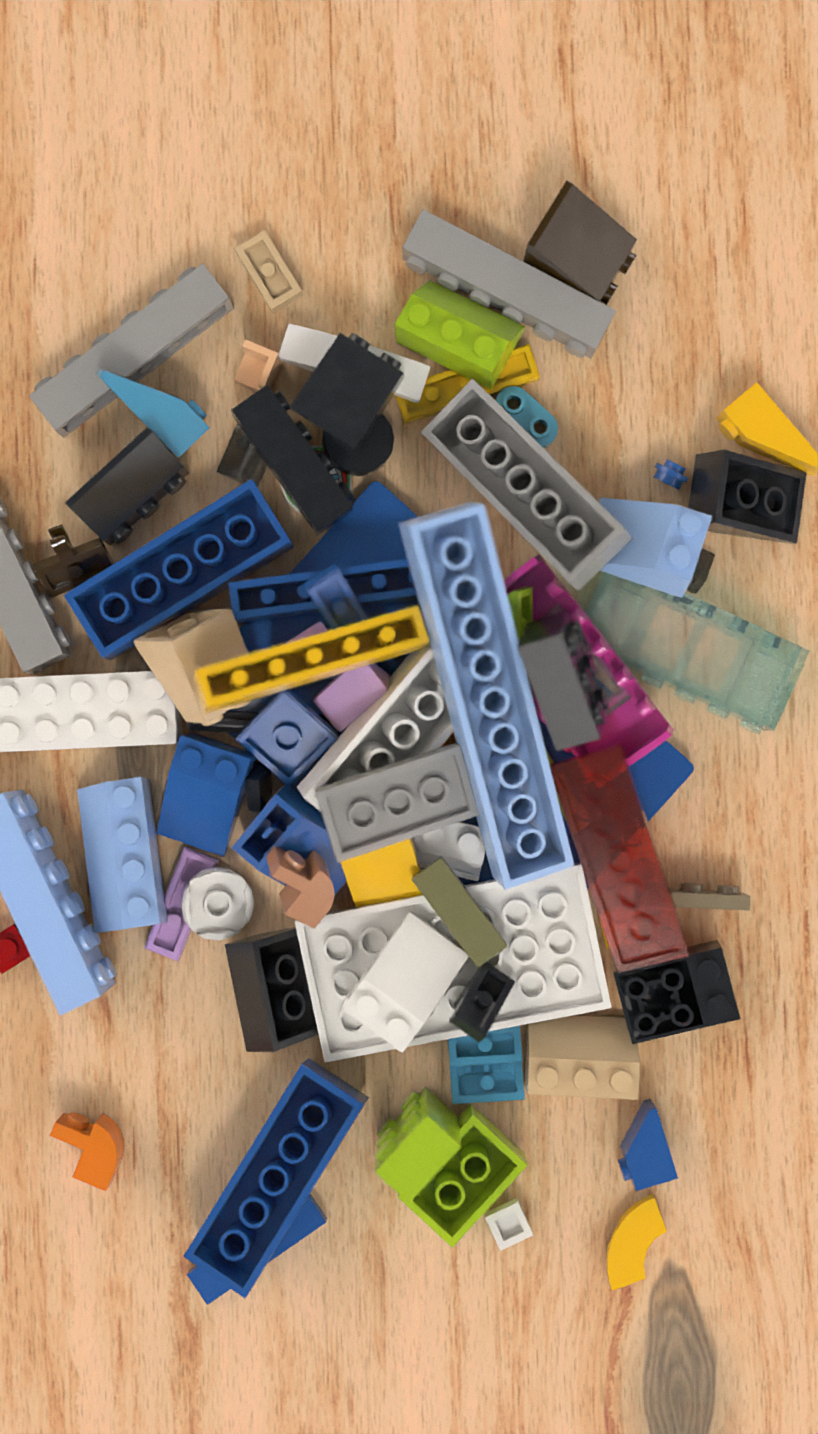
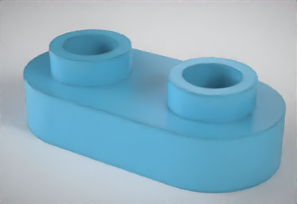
(528, 414)

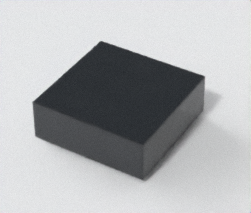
(258, 787)

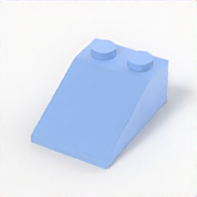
(662, 544)

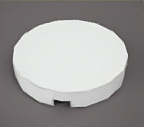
(217, 903)

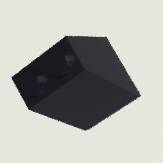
(349, 390)

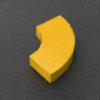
(630, 1242)

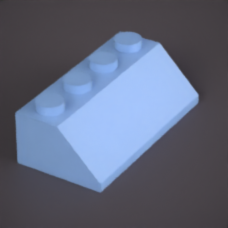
(122, 854)

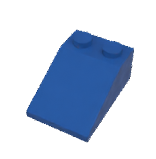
(204, 792)

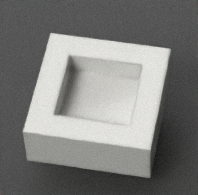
(508, 1224)

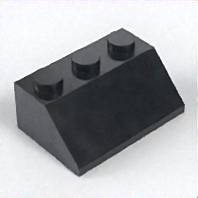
(128, 488)
(271, 990)

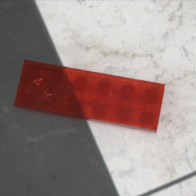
(619, 858)

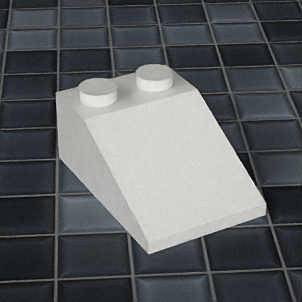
(405, 981)

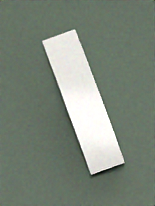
(308, 346)

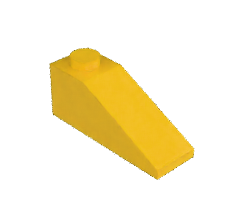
(764, 429)

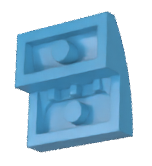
(487, 1069)

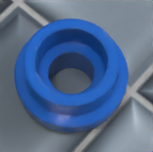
(671, 474)

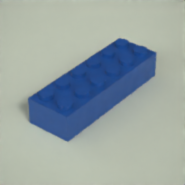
(179, 570)
(276, 1177)

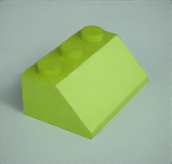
(457, 333)

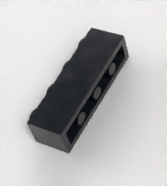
(292, 459)

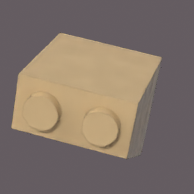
(186, 645)

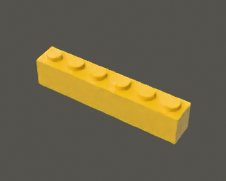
(310, 659)

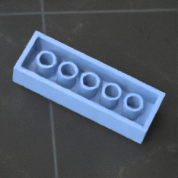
(47, 909)

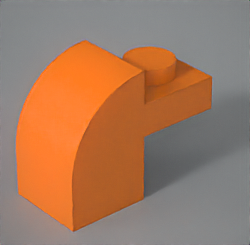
(100, 1144)

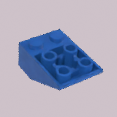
(290, 825)

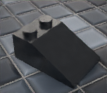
(748, 496)

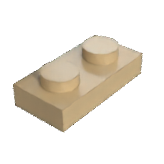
(268, 271)

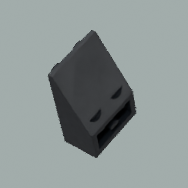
(678, 994)

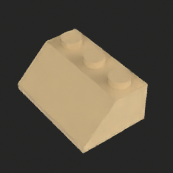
(582, 1058)

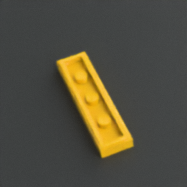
(444, 386)

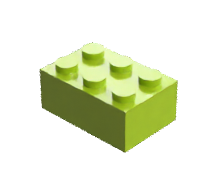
(416, 1143)
(469, 1179)

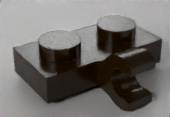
(70, 565)

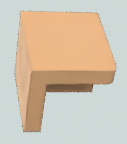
(257, 367)

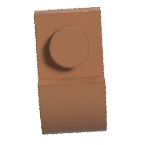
(308, 885)

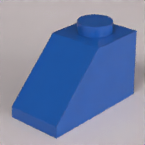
(646, 1150)

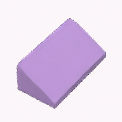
(351, 694)

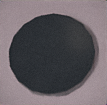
(371, 456)

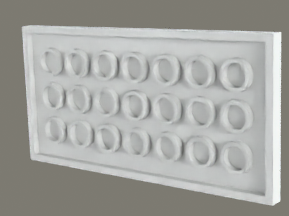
(548, 954)

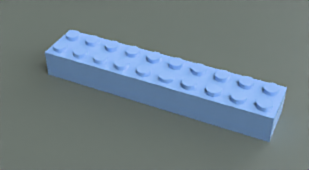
(487, 692)

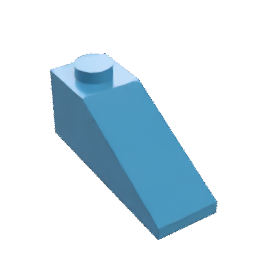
(167, 416)

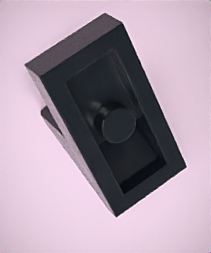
(481, 1001)

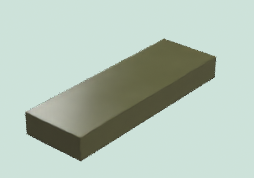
(459, 911)

